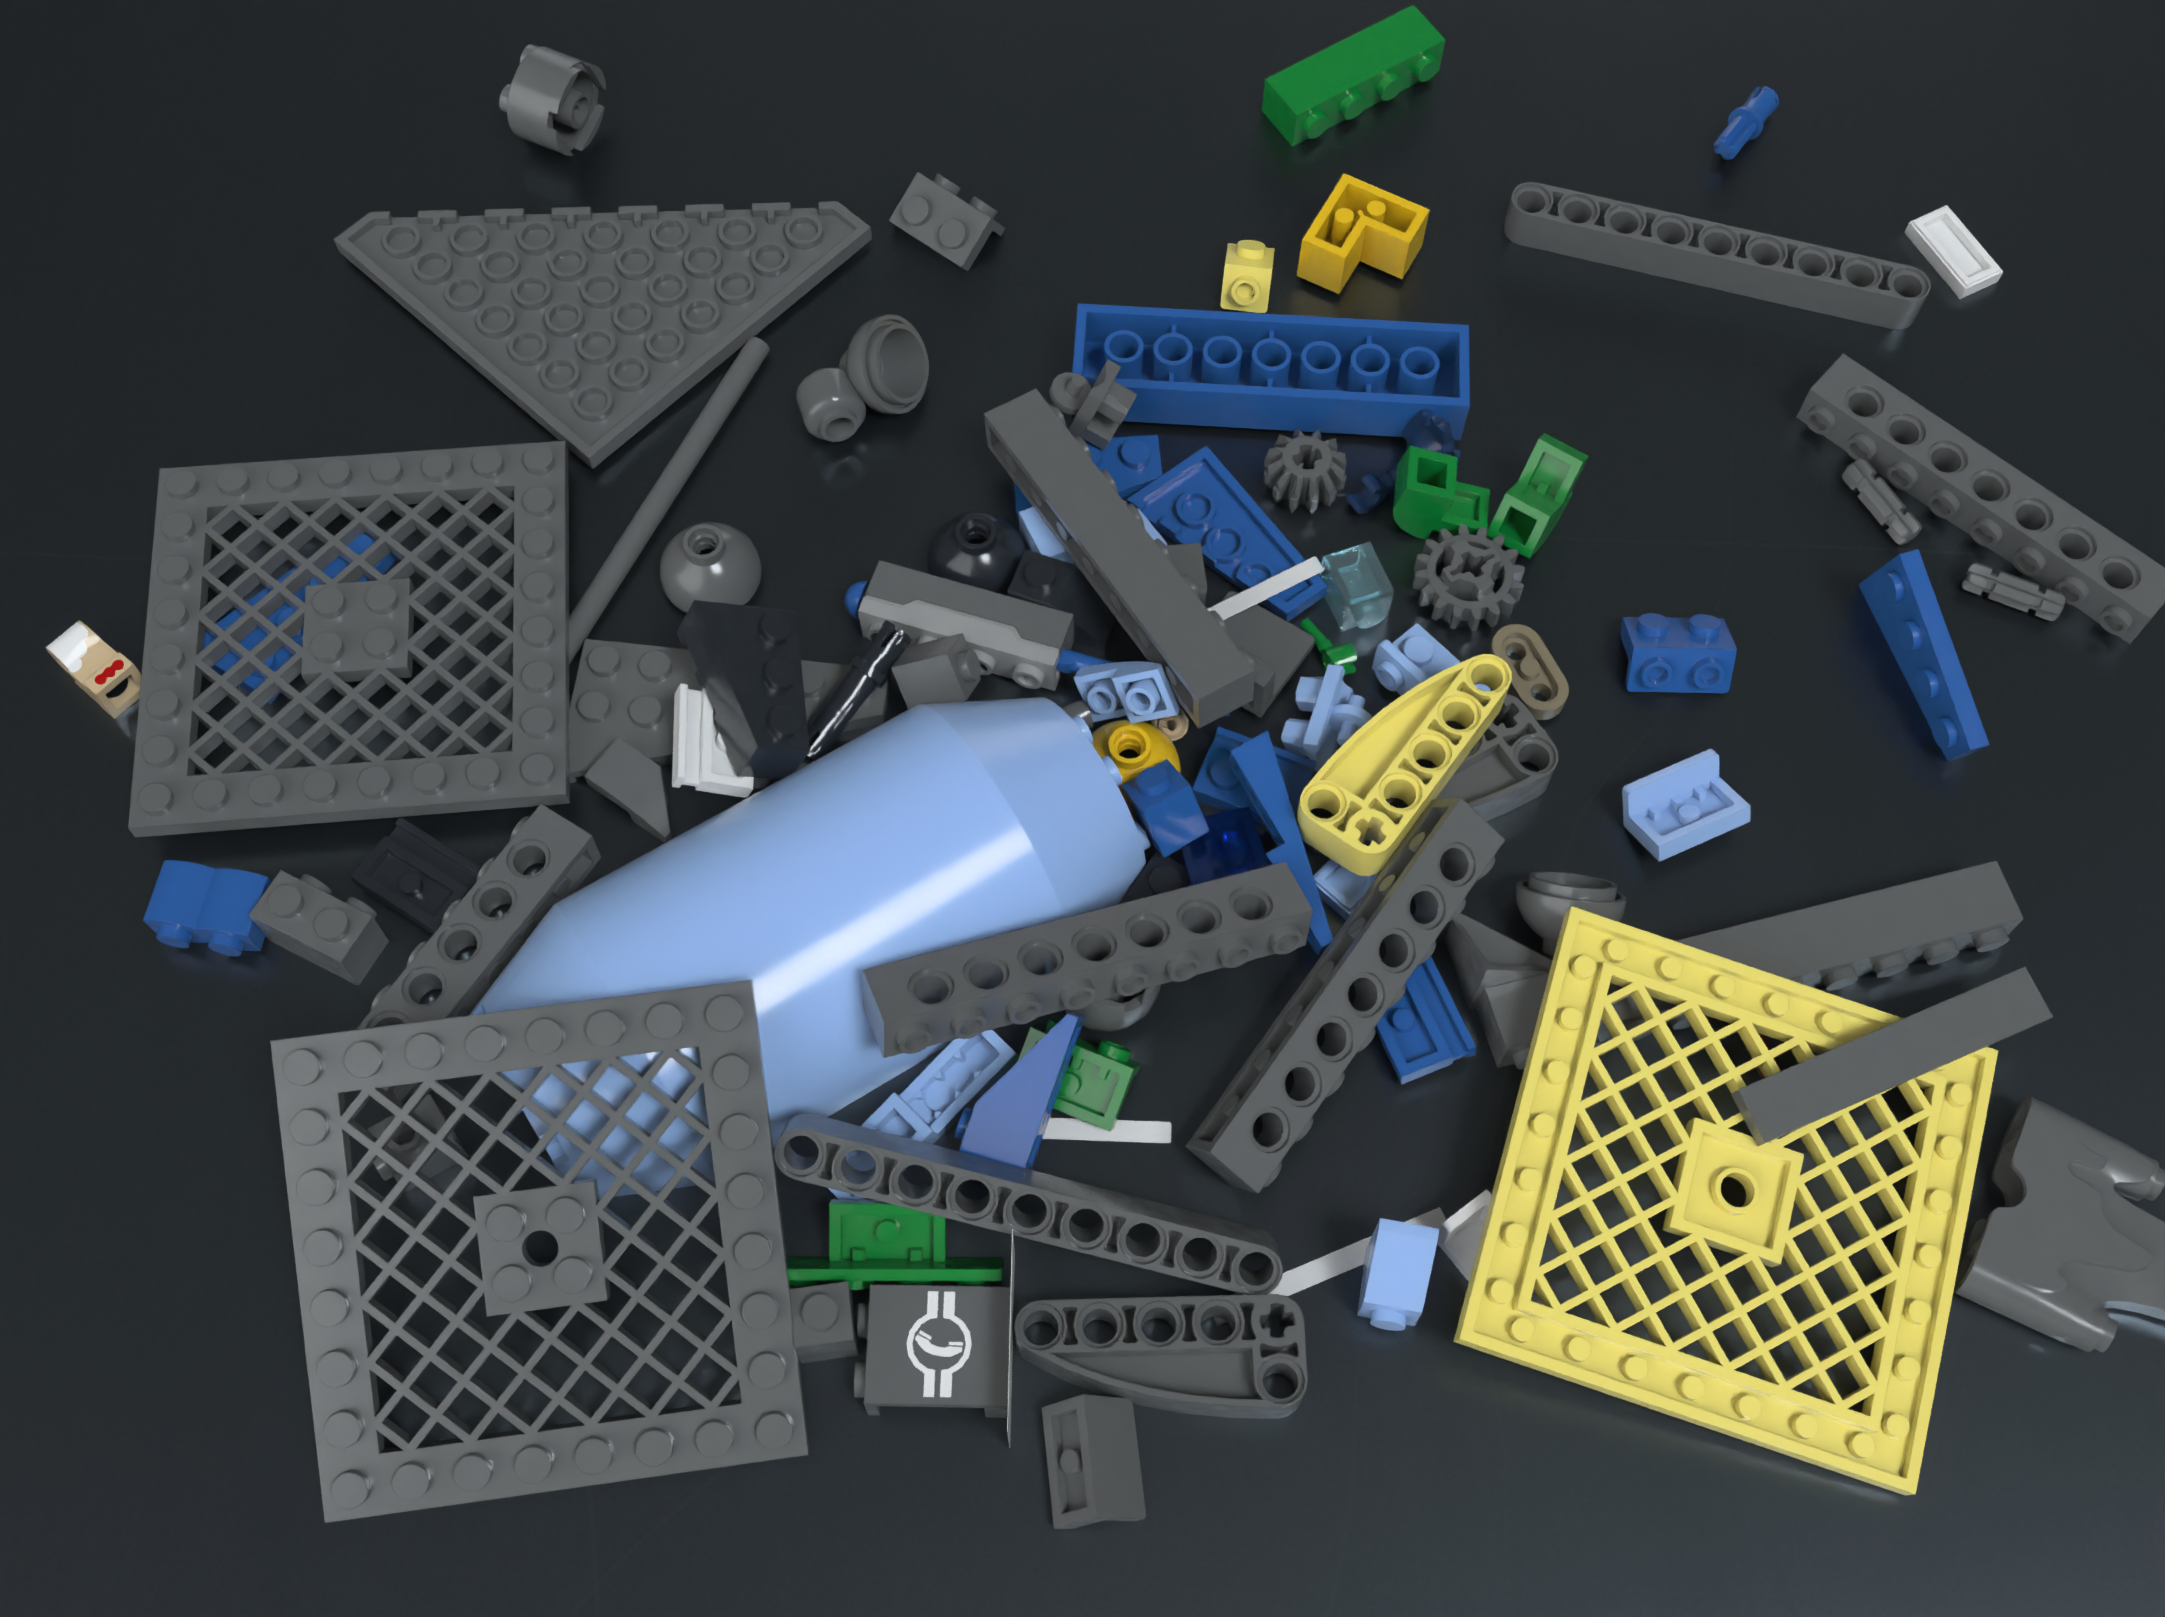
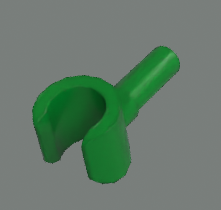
(1338, 655)

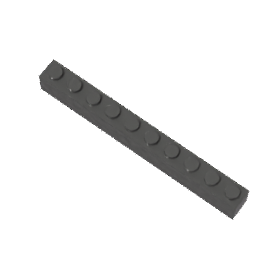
(1809, 946)

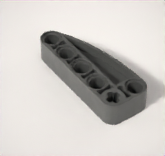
(1492, 774)
(1187, 1370)

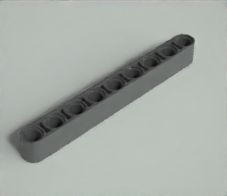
(1716, 255)
(1050, 1225)

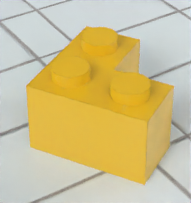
(1361, 226)

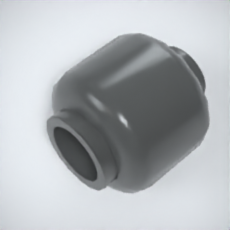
(830, 405)

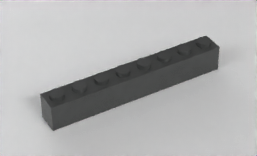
(1121, 558)

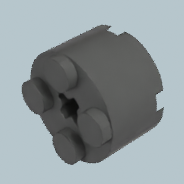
(554, 100)

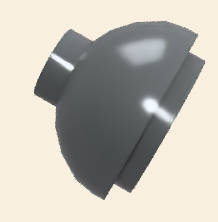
(887, 364)
(723, 576)
(1551, 893)

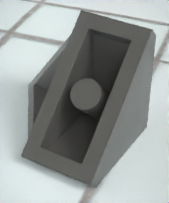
(1488, 958)

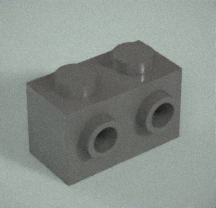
(319, 926)

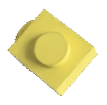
(1247, 276)

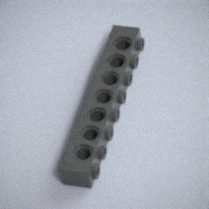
(1986, 497)
(1084, 959)
(1258, 1089)

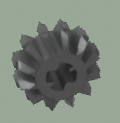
(1304, 470)

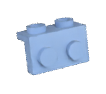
(1682, 806)

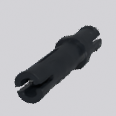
(854, 689)

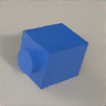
(1165, 807)

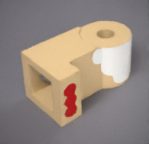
(96, 667)

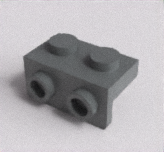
(945, 221)

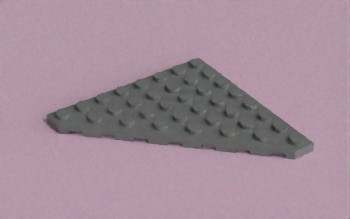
(601, 312)

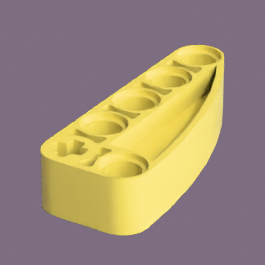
(1382, 764)

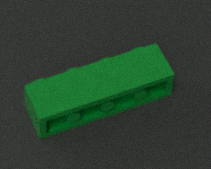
(1352, 75)

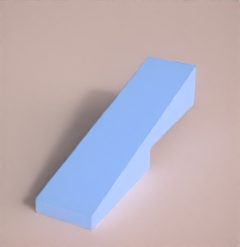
(938, 1095)

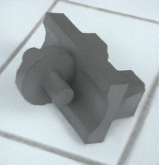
(1097, 407)

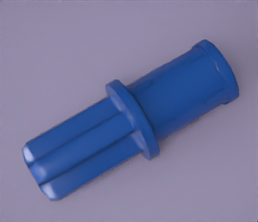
(1746, 122)

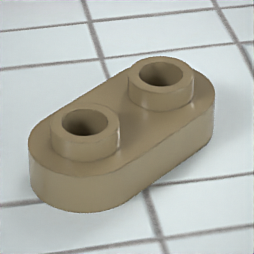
(1534, 672)

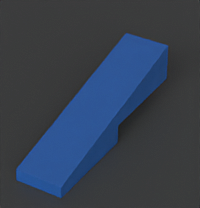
(1263, 783)

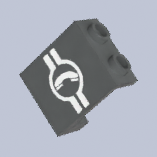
(935, 1348)

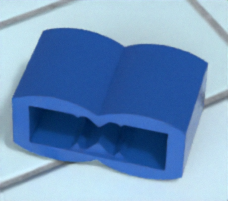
(206, 907)

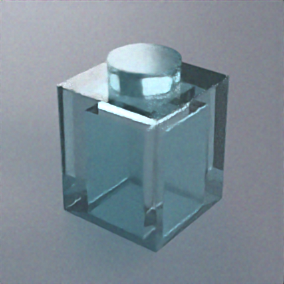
(1356, 587)

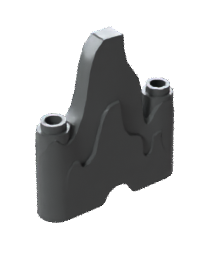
(2065, 1233)

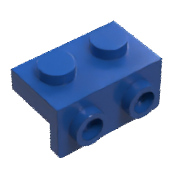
(1678, 654)

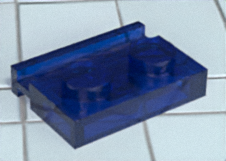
(1225, 850)

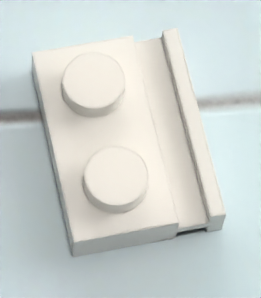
(699, 750)

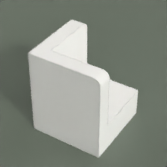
(1462, 1233)

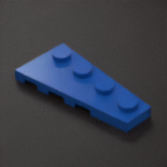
(1922, 646)

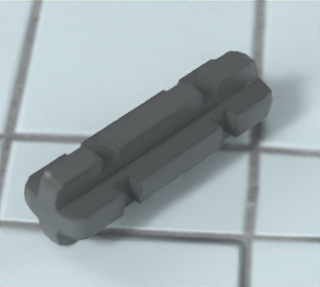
(1881, 501)
(2013, 591)

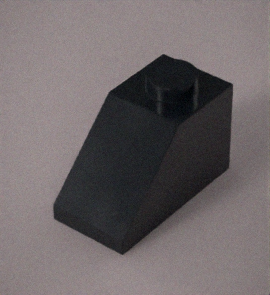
(1066, 589)

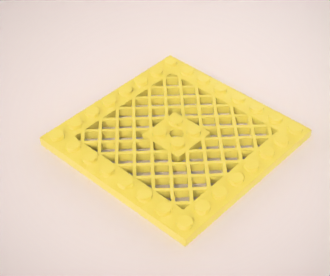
(1898, 1390)

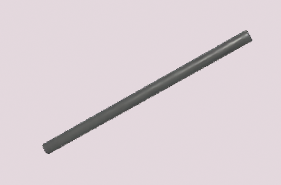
(663, 494)

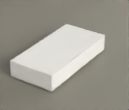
(1953, 252)

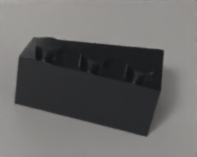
(754, 681)

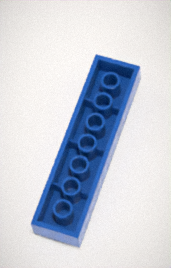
(1277, 369)

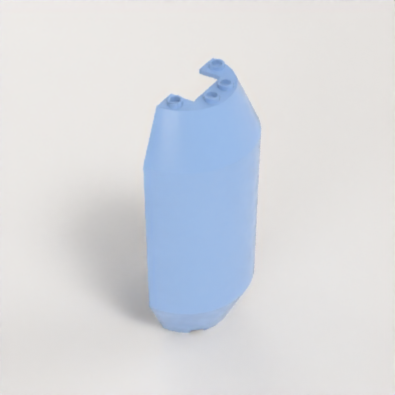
(866, 857)

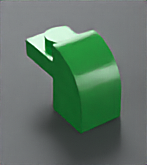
(1431, 497)
(1538, 497)

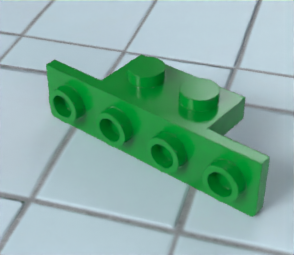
(888, 1244)

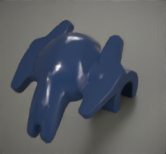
(1418, 434)

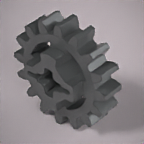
(1468, 577)

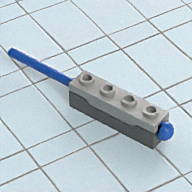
(1005, 632)

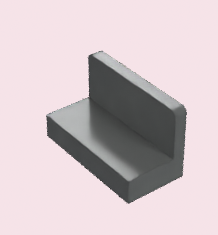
(1093, 1461)

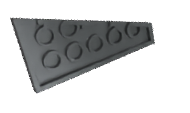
(631, 694)

